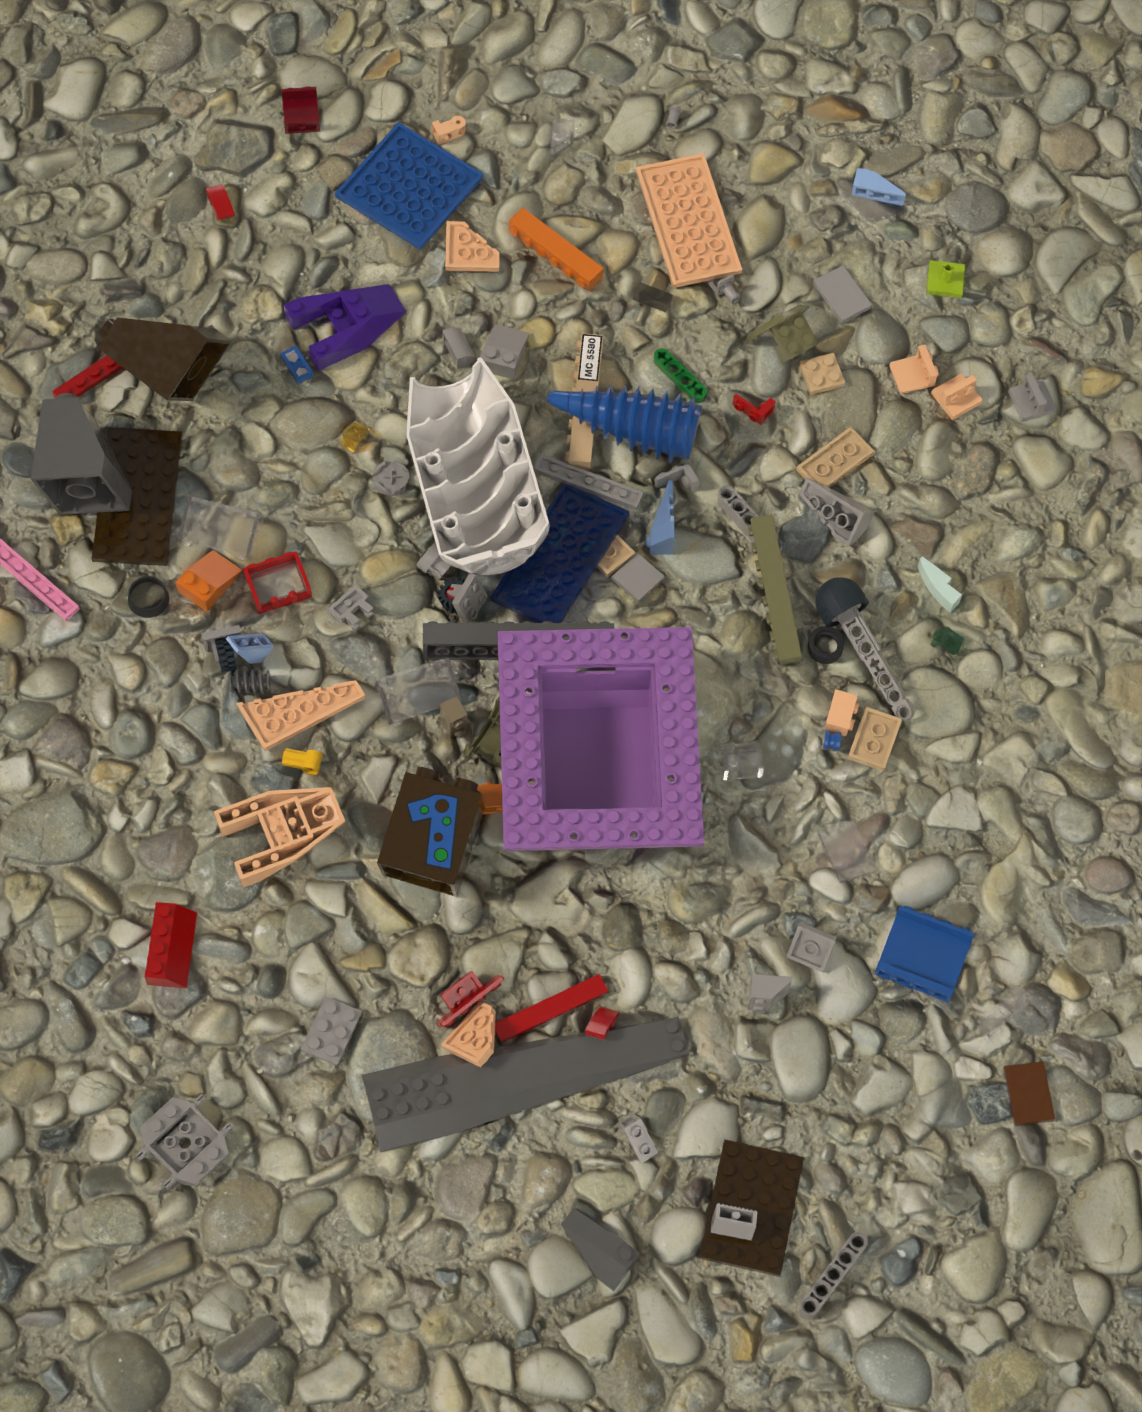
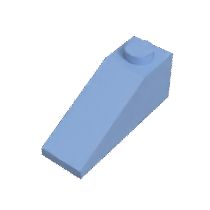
(875, 187)
(251, 647)

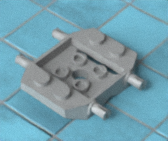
(190, 1164)

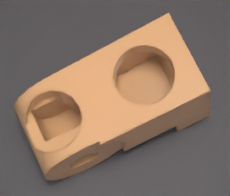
(448, 130)

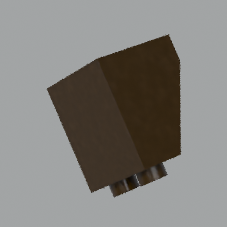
(164, 355)

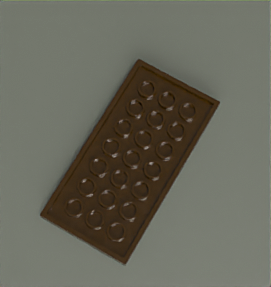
(151, 468)

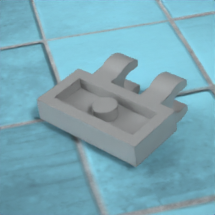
(349, 604)

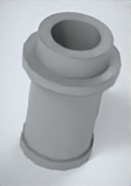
(674, 113)

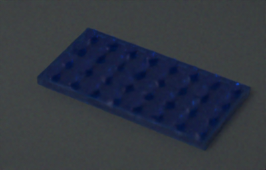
(561, 566)

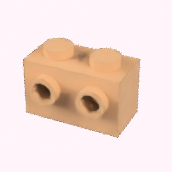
(841, 712)

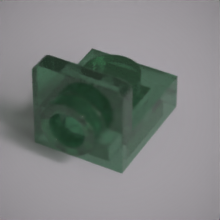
(947, 639)

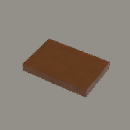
(1029, 1093)

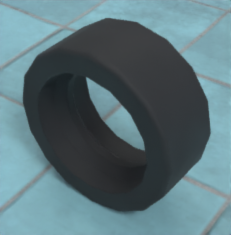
(823, 657)

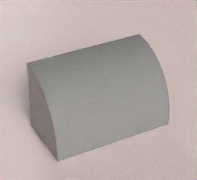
(458, 347)

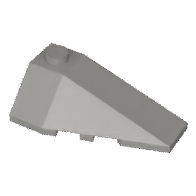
(841, 514)

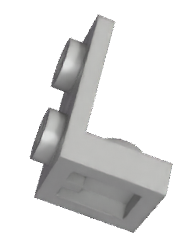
(681, 471)
(638, 1137)

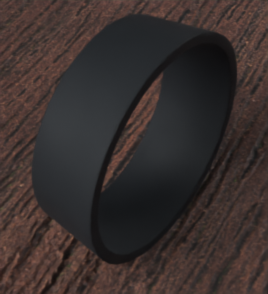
(150, 612)

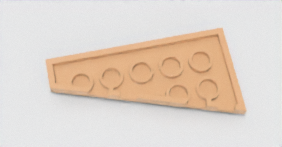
(291, 713)

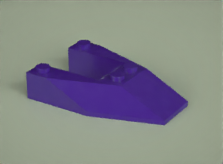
(355, 315)

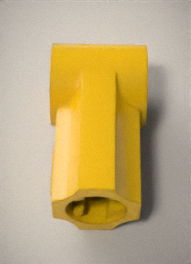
(307, 761)

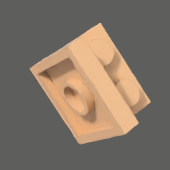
(957, 395)

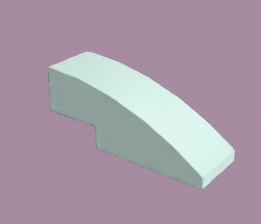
(939, 585)

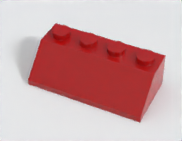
(170, 945)

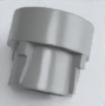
(433, 564)

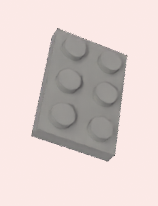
(331, 1031)

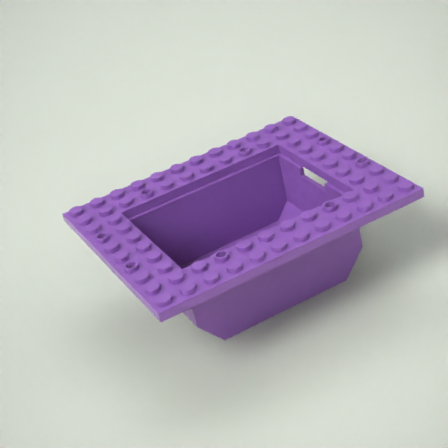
(599, 739)

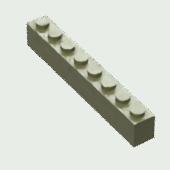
(776, 590)

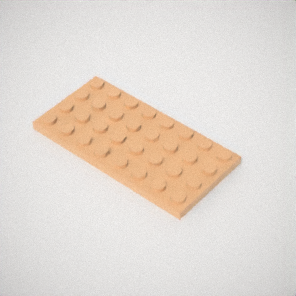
(688, 220)

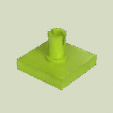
(945, 279)

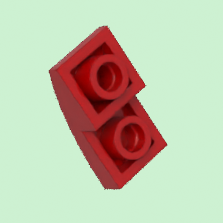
(220, 202)
(601, 1023)

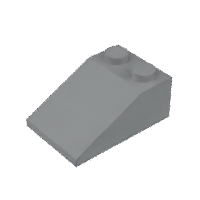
(504, 350)

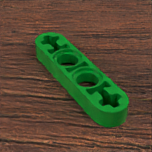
(678, 376)

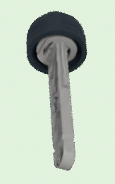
(840, 603)

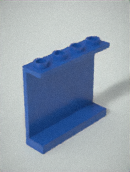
(924, 953)

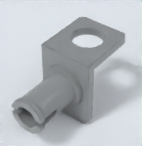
(725, 286)

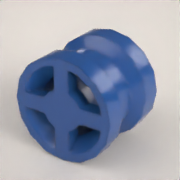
(832, 740)

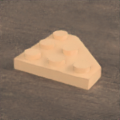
(468, 250)
(474, 1036)

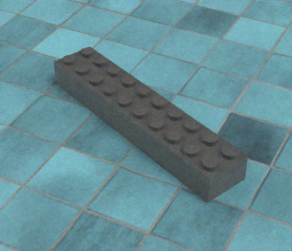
(480, 640)

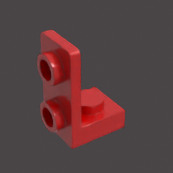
(755, 414)

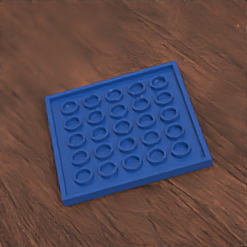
(409, 185)

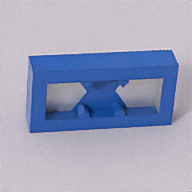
(297, 364)

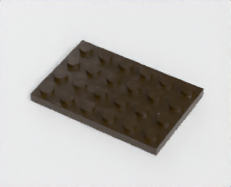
(761, 1182)

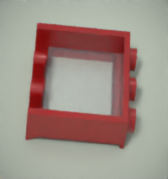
(277, 582)

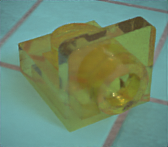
(354, 435)

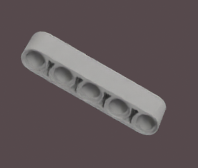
(739, 518)
(835, 1266)

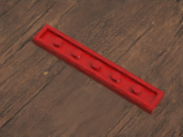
(550, 1008)

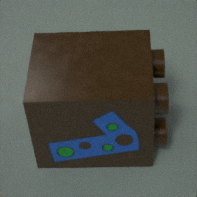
(432, 831)

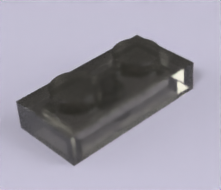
(652, 297)

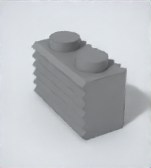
(734, 1221)

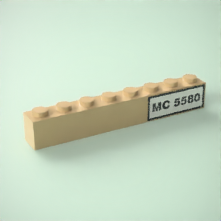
(587, 379)

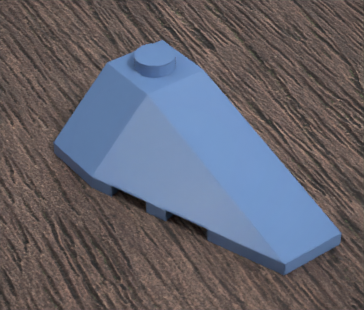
(662, 530)

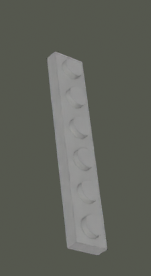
(588, 482)

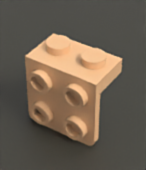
(915, 371)

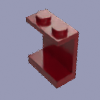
(300, 110)

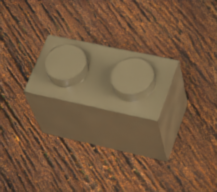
(454, 717)

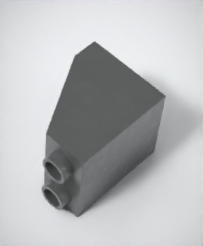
(76, 462)

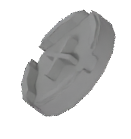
(391, 478)

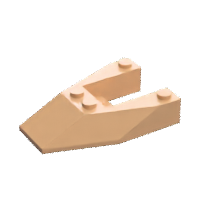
(291, 822)

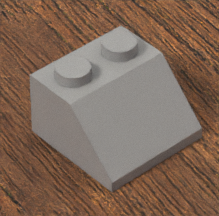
(767, 991)

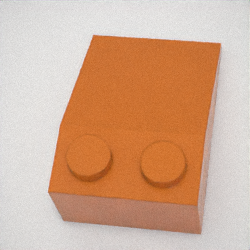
(207, 580)

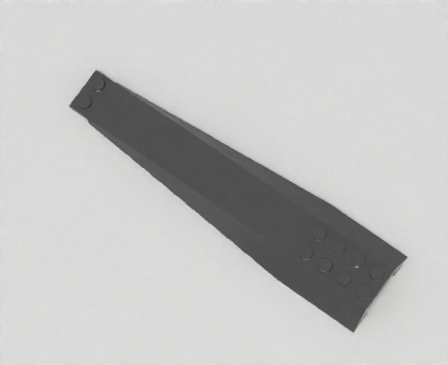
(454, 1095)

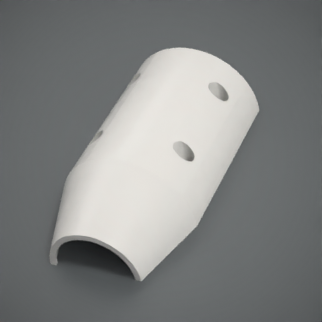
(475, 473)

